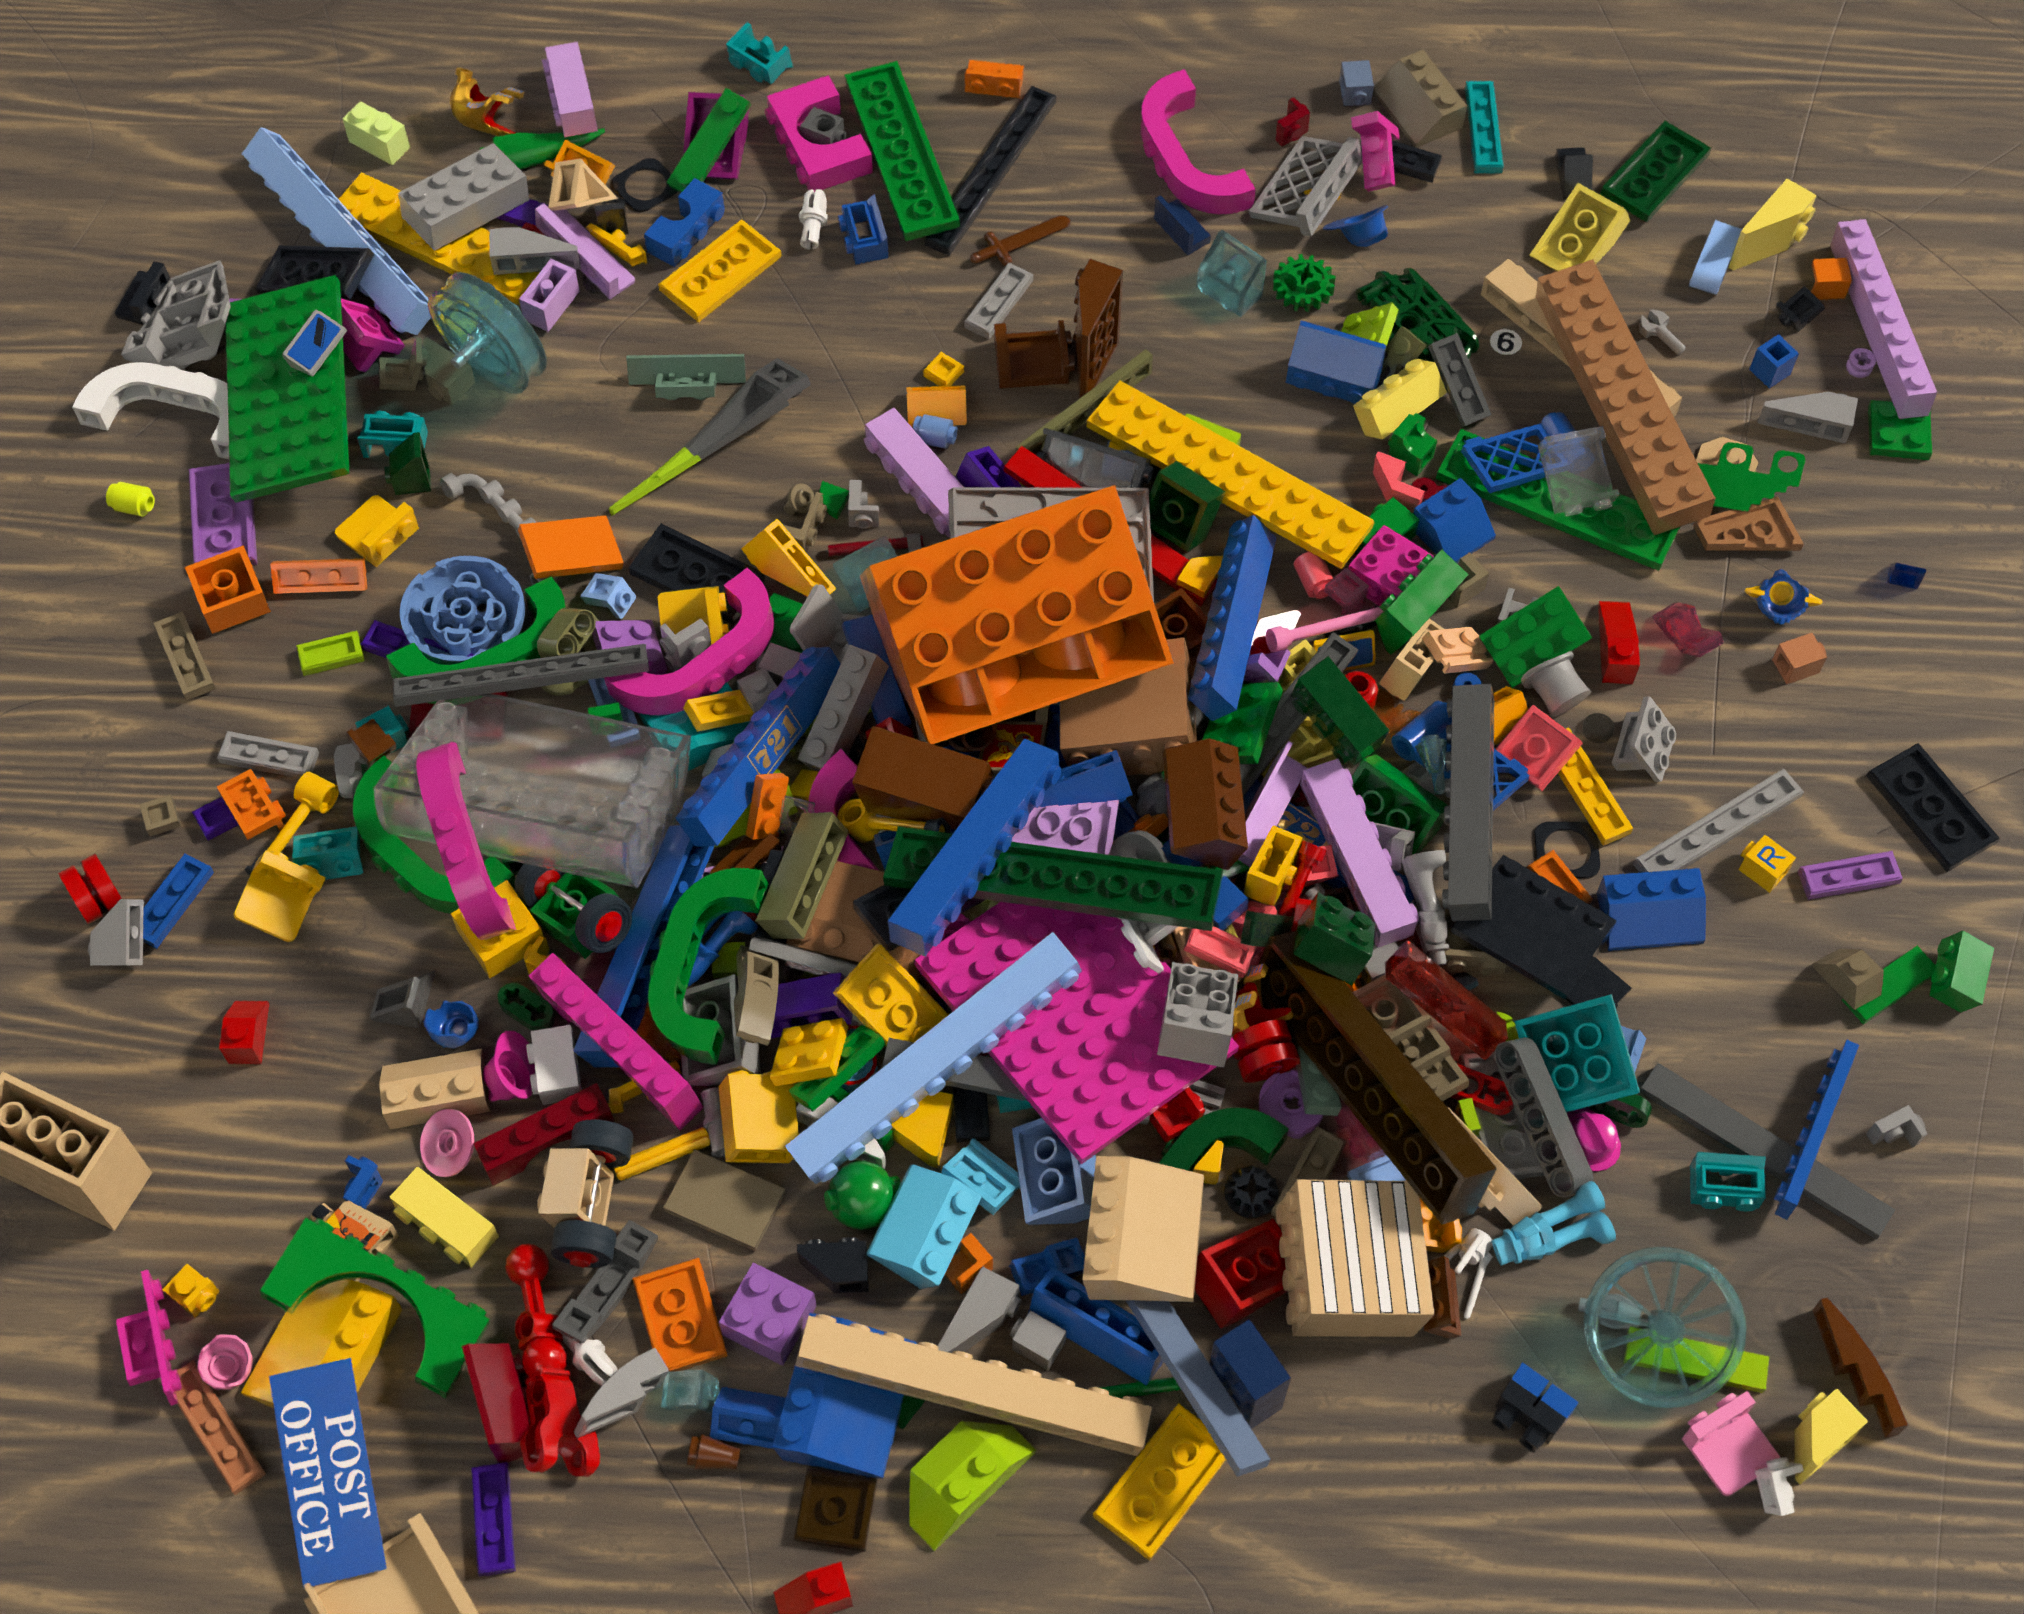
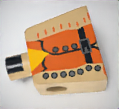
(359, 1223)

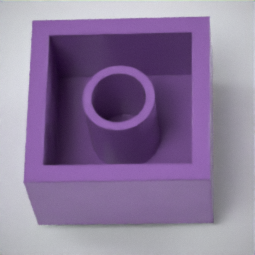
(767, 1314)

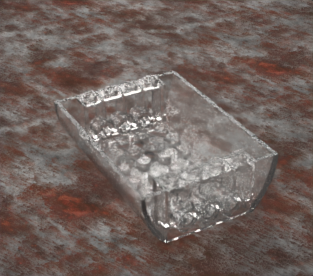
(545, 783)

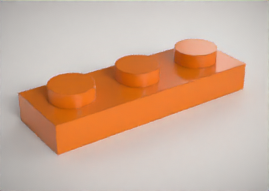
(319, 575)

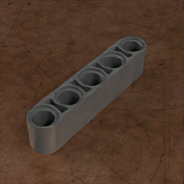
(1546, 1132)

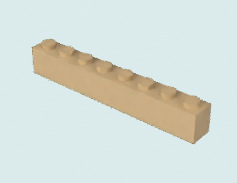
(1514, 295)

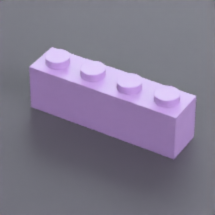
(569, 89)

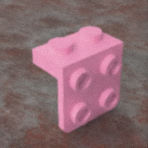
(1729, 1443)

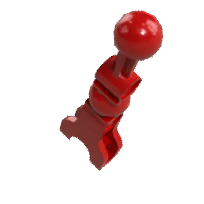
(549, 1389)

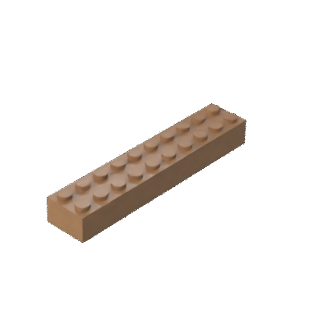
(1624, 397)

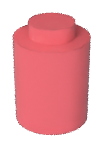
(1313, 574)

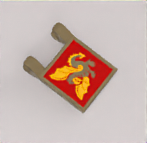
(1010, 736)

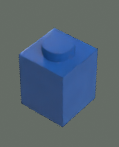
(1773, 361)

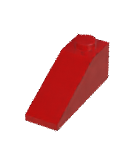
(1618, 643)

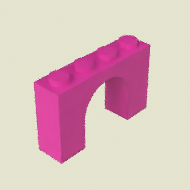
(816, 164)

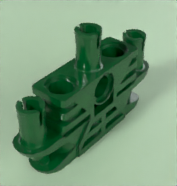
(1419, 309)

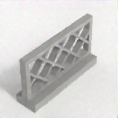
(1325, 187)

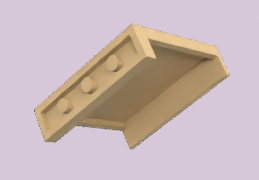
(414, 1583)

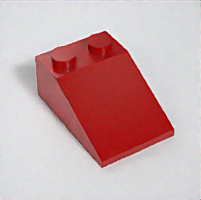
(1241, 1273)

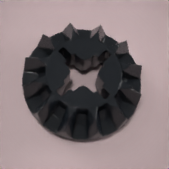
(1240, 1201)

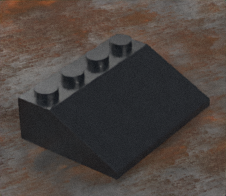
(1538, 928)

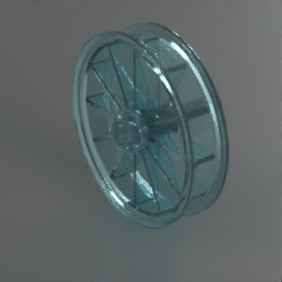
(1665, 1327)

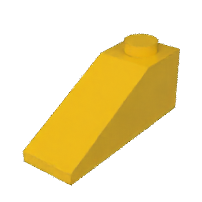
(784, 560)

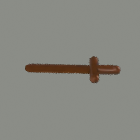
(1001, 248)

